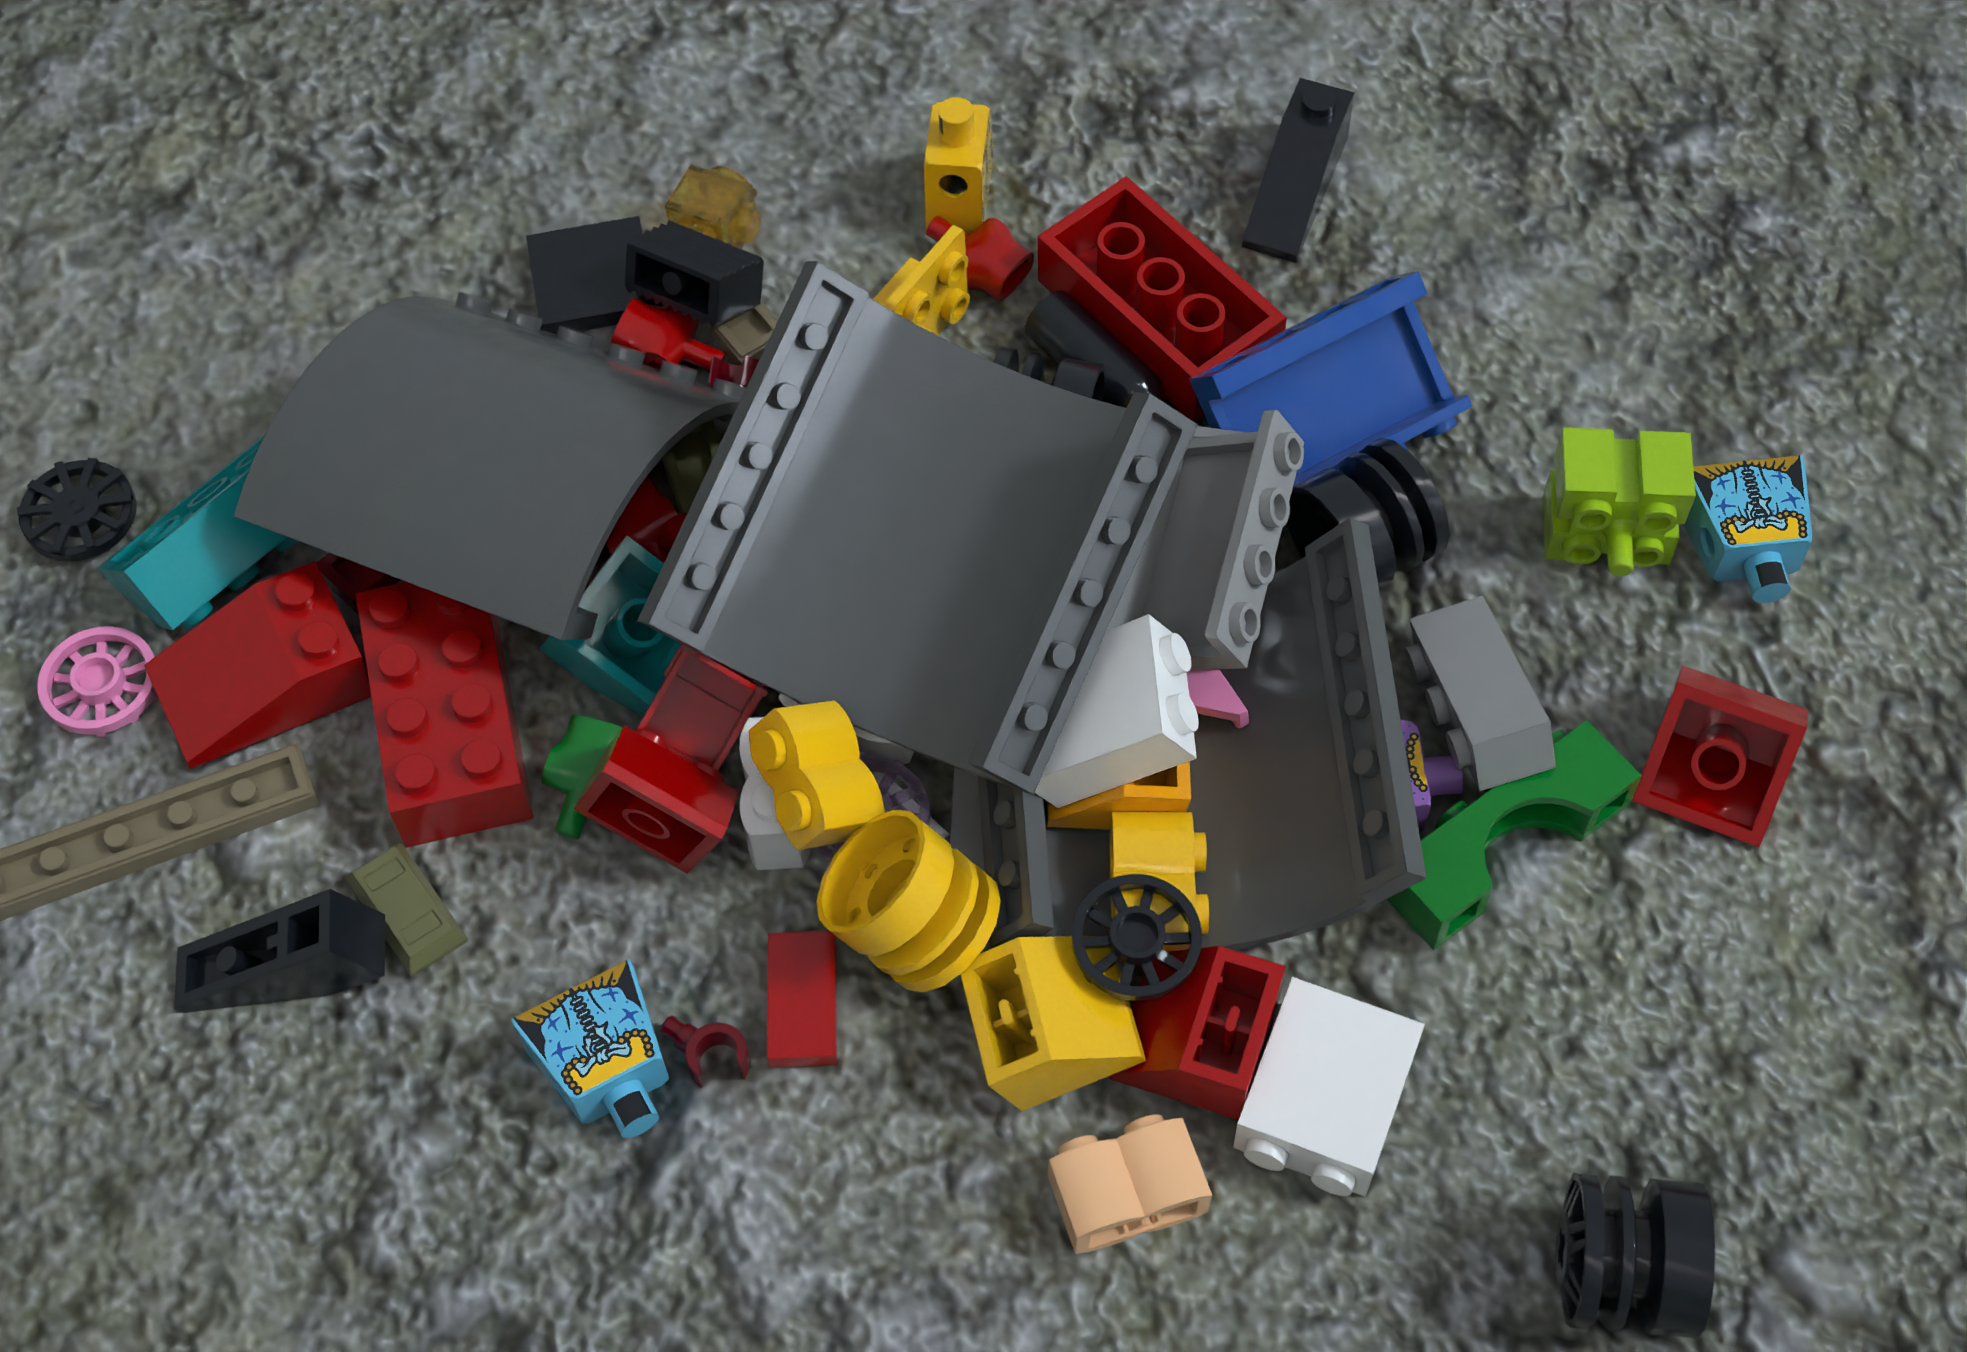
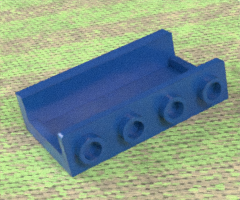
(1340, 378)

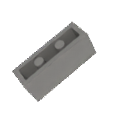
(1480, 694)

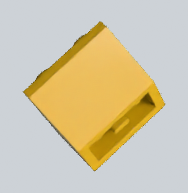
(1044, 1023)

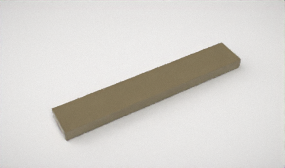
(154, 829)

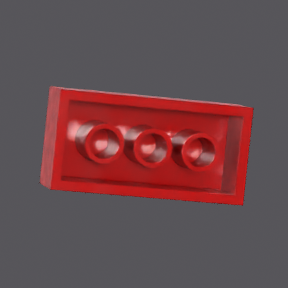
(1154, 288)
(442, 714)

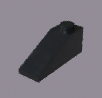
(1299, 169)
(283, 955)

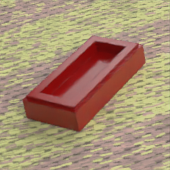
(802, 999)

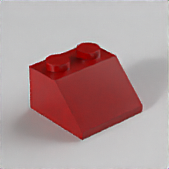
(1721, 755)
(658, 799)

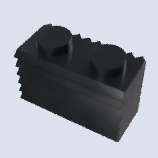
(693, 273)

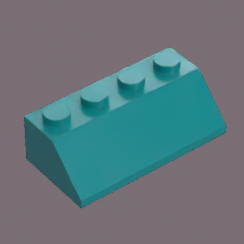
(194, 551)

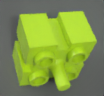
(1618, 497)

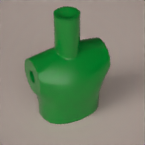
(572, 765)

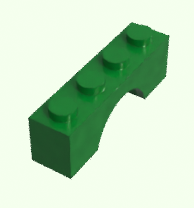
(1575, 797)

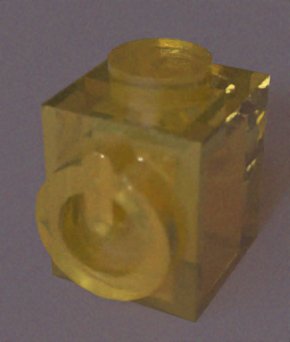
(716, 204)

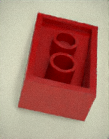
(259, 667)

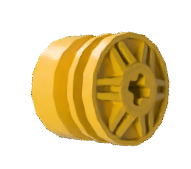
(908, 901)

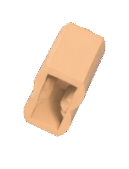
(1128, 1183)

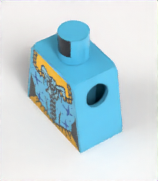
(1752, 522)
(599, 1049)

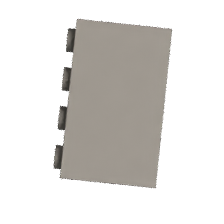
(1217, 542)

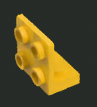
(935, 288)

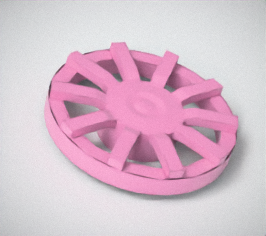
(96, 681)

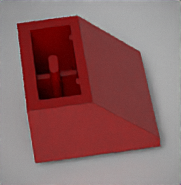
(1208, 1032)

